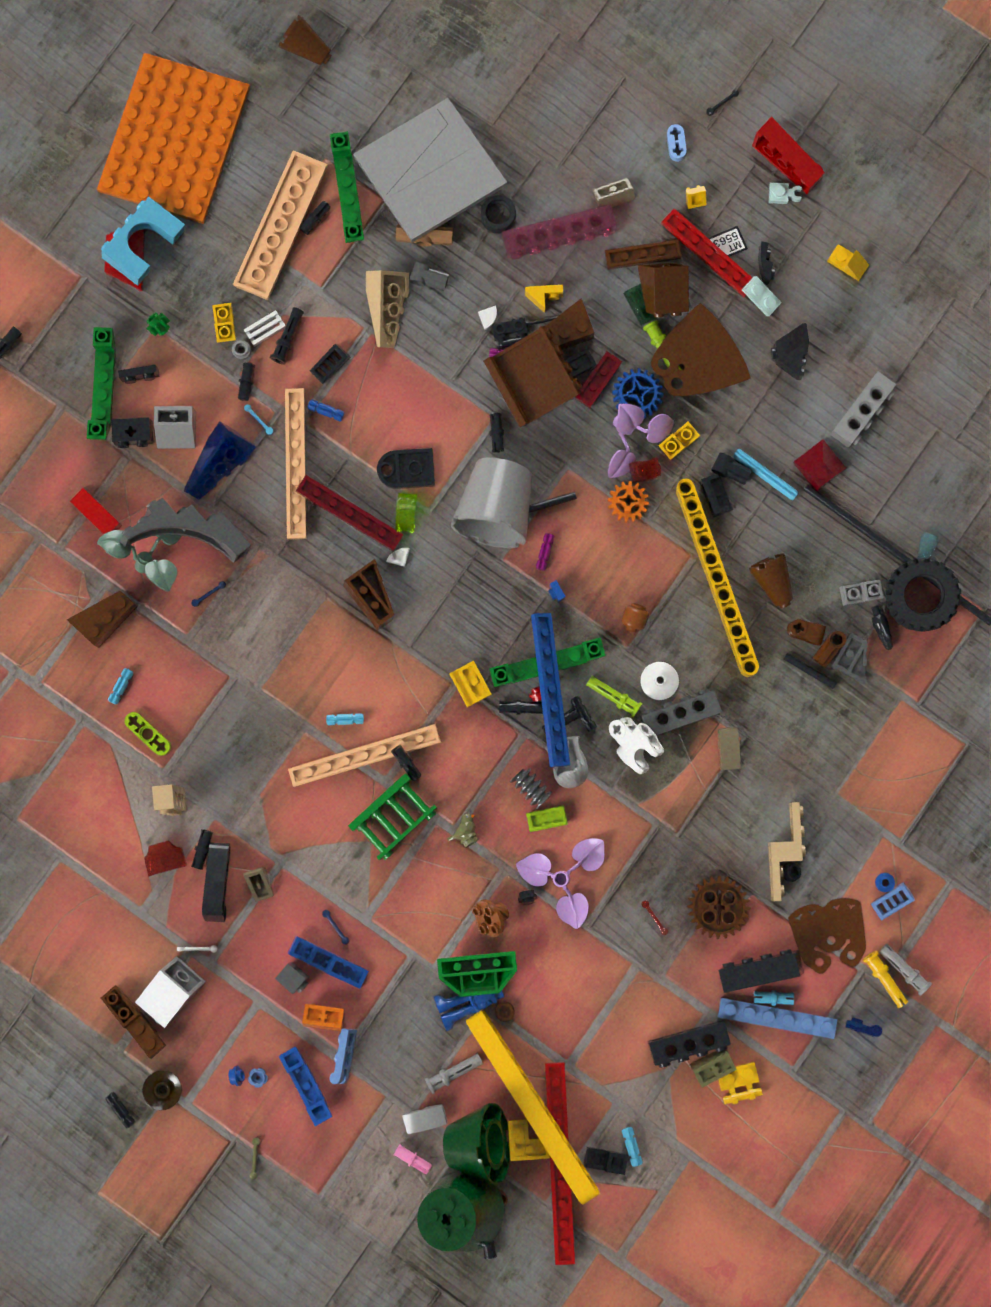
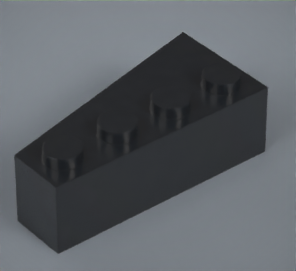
(761, 971)

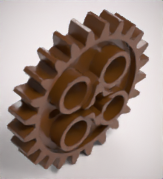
(736, 907)

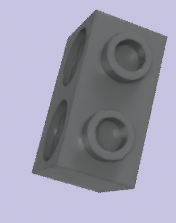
(293, 978)

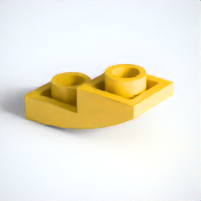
(224, 322)
(679, 440)

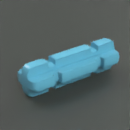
(120, 686)
(345, 719)
(632, 1146)

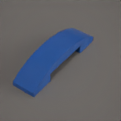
(306, 1086)

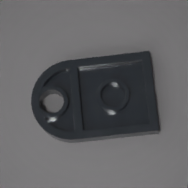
(409, 468)

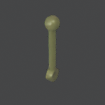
(253, 1175)

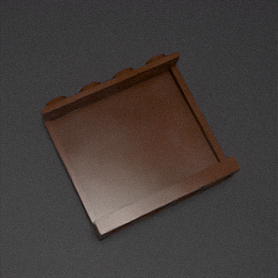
(533, 376)

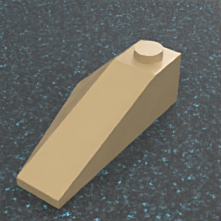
(385, 299)

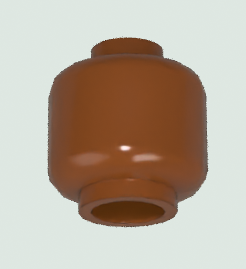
(635, 617)

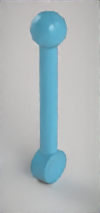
(269, 430)

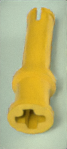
(881, 972)

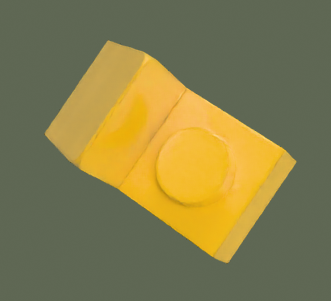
(850, 263)
(538, 294)

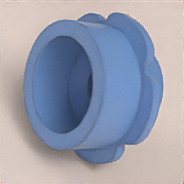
(257, 1082)

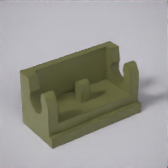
(712, 1067)

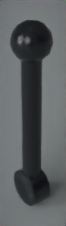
(710, 111)

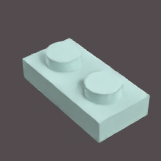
(761, 296)

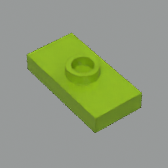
(546, 818)

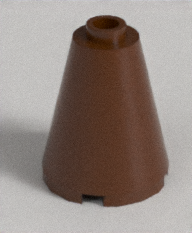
(305, 42)
(774, 579)

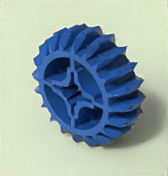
(645, 391)

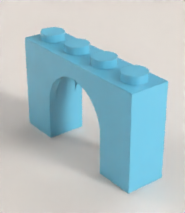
(148, 216)

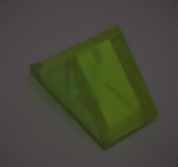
(406, 512)

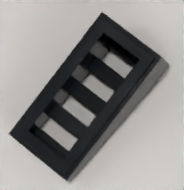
(325, 359)

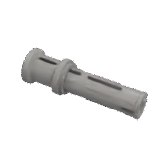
(911, 975)
(445, 1077)

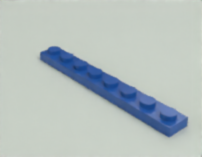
(550, 690)

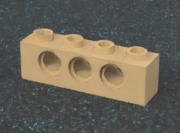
(169, 799)

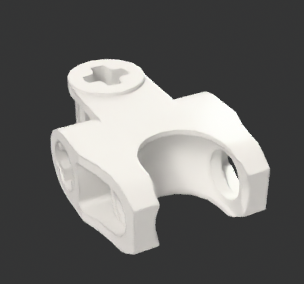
(633, 741)

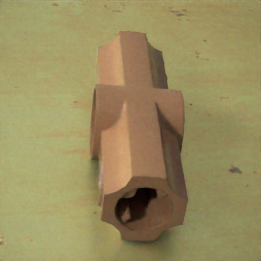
(438, 236)

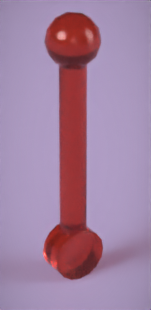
(645, 904)

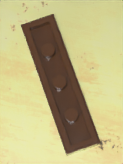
(643, 254)

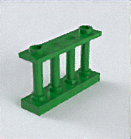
(374, 810)

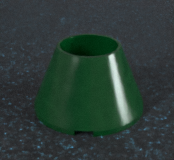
(479, 1144)

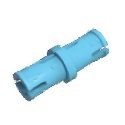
(773, 997)

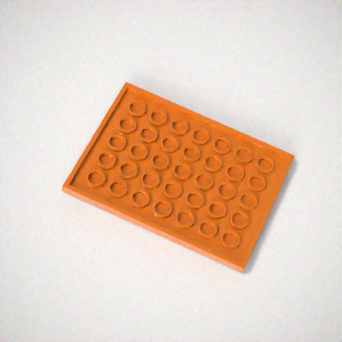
(173, 137)

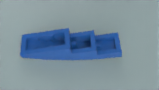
(328, 962)

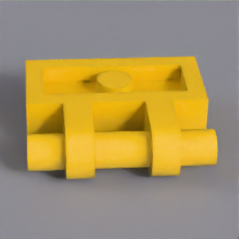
(744, 1075)

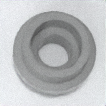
(241, 344)

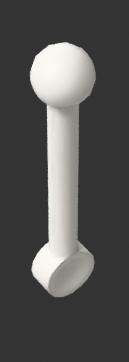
(213, 948)

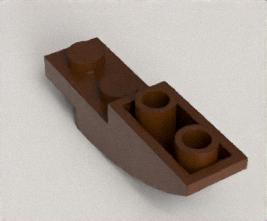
(134, 1021)

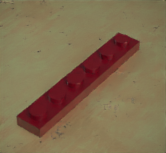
(349, 513)

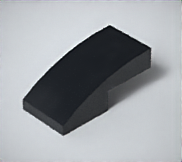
(605, 1160)

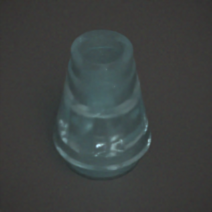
(927, 545)

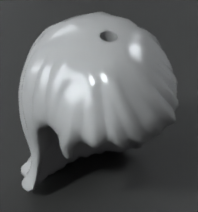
(577, 771)

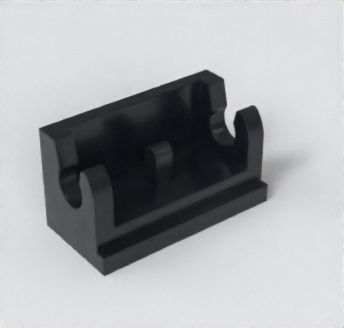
(715, 495)

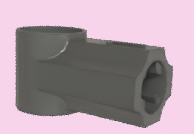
(424, 275)

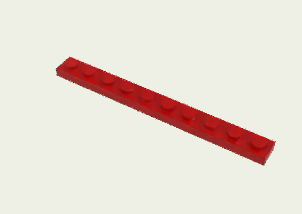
(559, 1187)

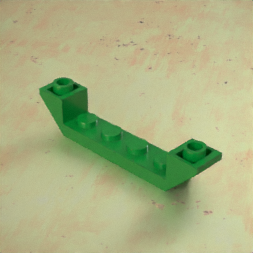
(347, 187)
(103, 385)
(566, 658)

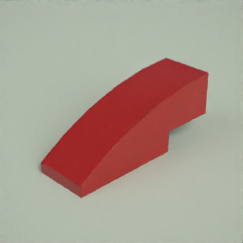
(95, 512)

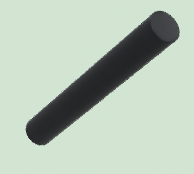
(552, 502)
(810, 671)

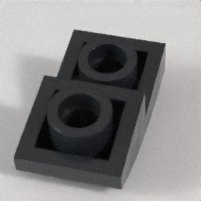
(765, 267)

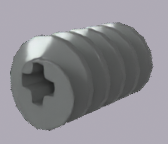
(531, 787)

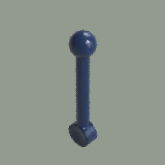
(195, 602)
(326, 913)

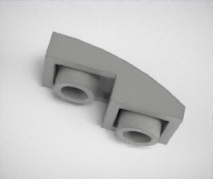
(861, 592)
(425, 1119)

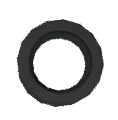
(494, 200)

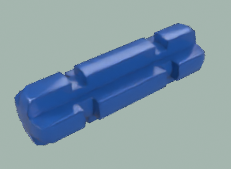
(325, 410)

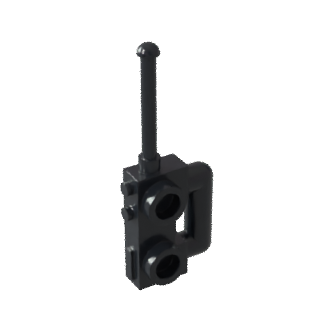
(515, 326)

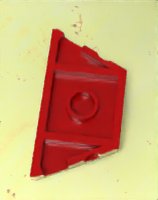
(136, 244)

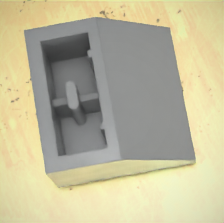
(175, 427)

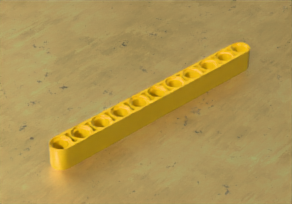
(716, 587)
(533, 1107)

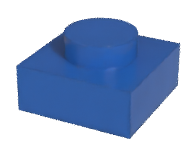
(556, 592)

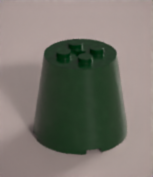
(474, 1209)

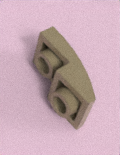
(729, 748)

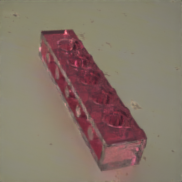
(603, 215)

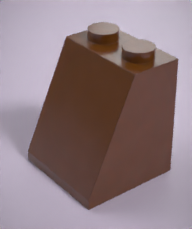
(665, 288)

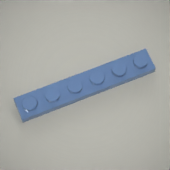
(777, 1018)

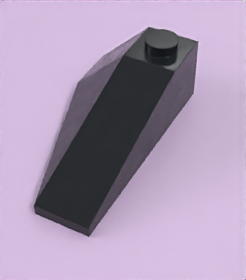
(791, 351)

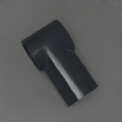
(727, 467)

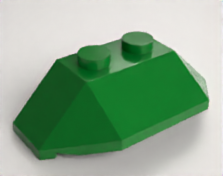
(477, 973)

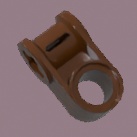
(810, 632)

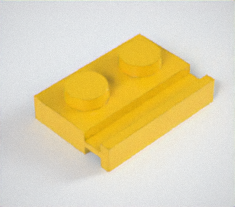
(470, 684)

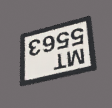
(729, 241)

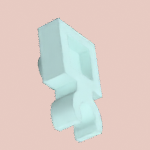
(780, 193)

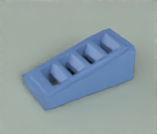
(895, 891)

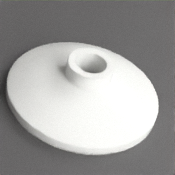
(652, 687)

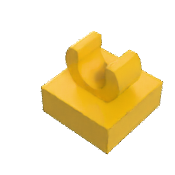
(695, 197)

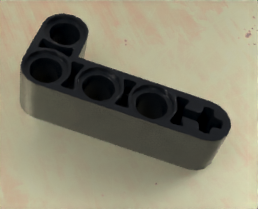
(216, 882)

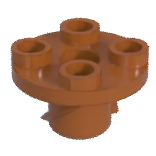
(490, 917)

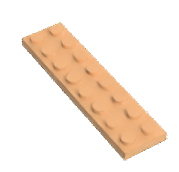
(280, 225)

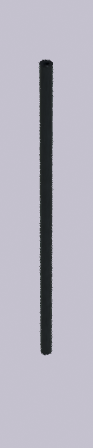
(886, 546)

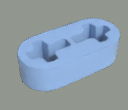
(680, 142)

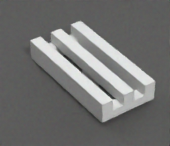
(259, 323)

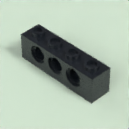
(720, 1043)

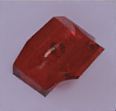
(164, 858)

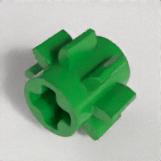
(158, 324)

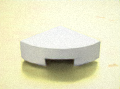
(488, 317)
(399, 557)

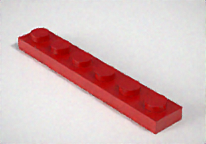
(706, 251)

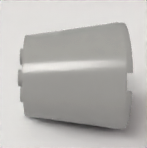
(495, 504)

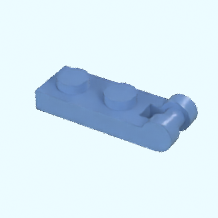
(344, 1056)

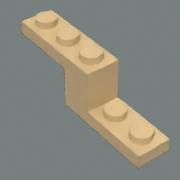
(786, 851)

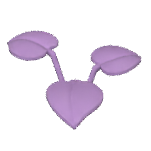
(626, 421)
(536, 868)

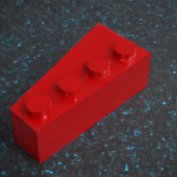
(787, 155)

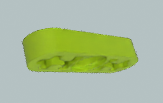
(154, 747)

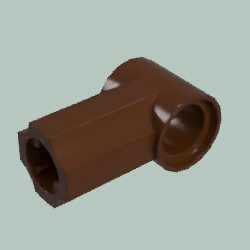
(828, 649)

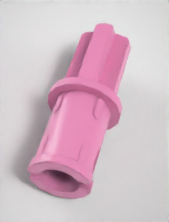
(413, 1159)

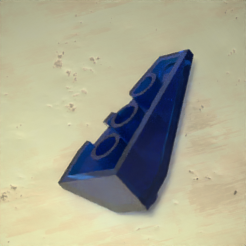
(220, 455)

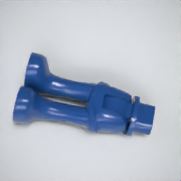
(477, 1004)

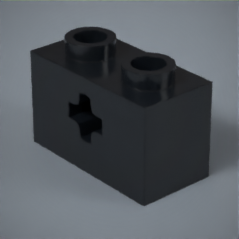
(123, 427)

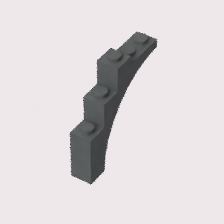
(163, 520)

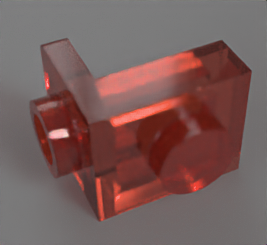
(645, 470)

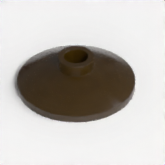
(153, 1095)

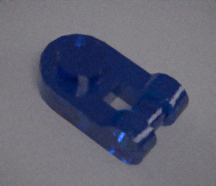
(857, 1025)

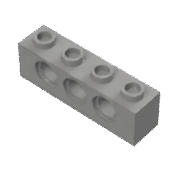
(878, 384)

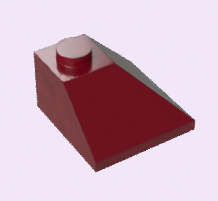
(819, 465)

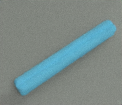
(765, 474)

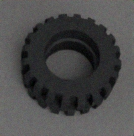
(922, 568)

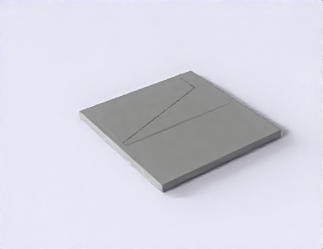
(430, 169)

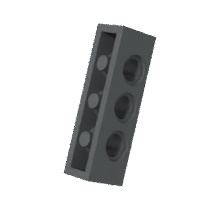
(710, 708)

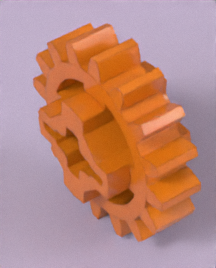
(636, 502)

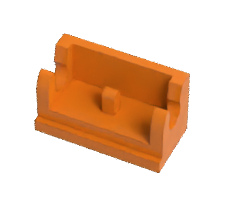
(323, 1017)

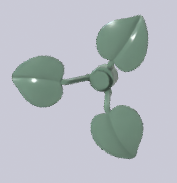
(160, 572)

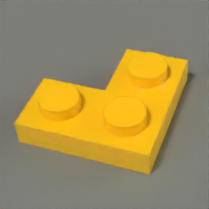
(521, 1146)

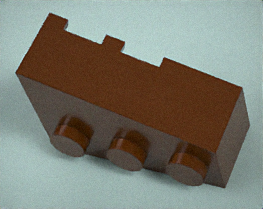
(103, 618)

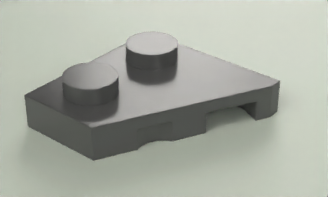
(852, 658)

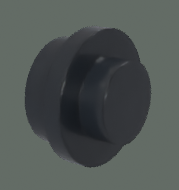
(791, 872)
(527, 897)

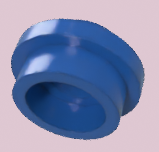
(878, 882)
(236, 1076)

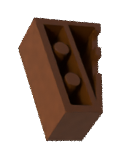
(572, 326)
(370, 594)

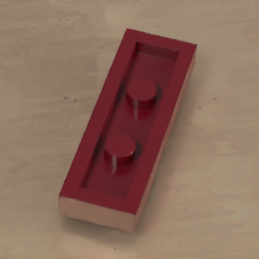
(598, 379)

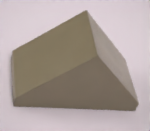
(259, 884)

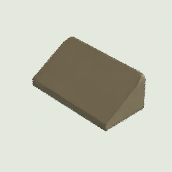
(614, 193)

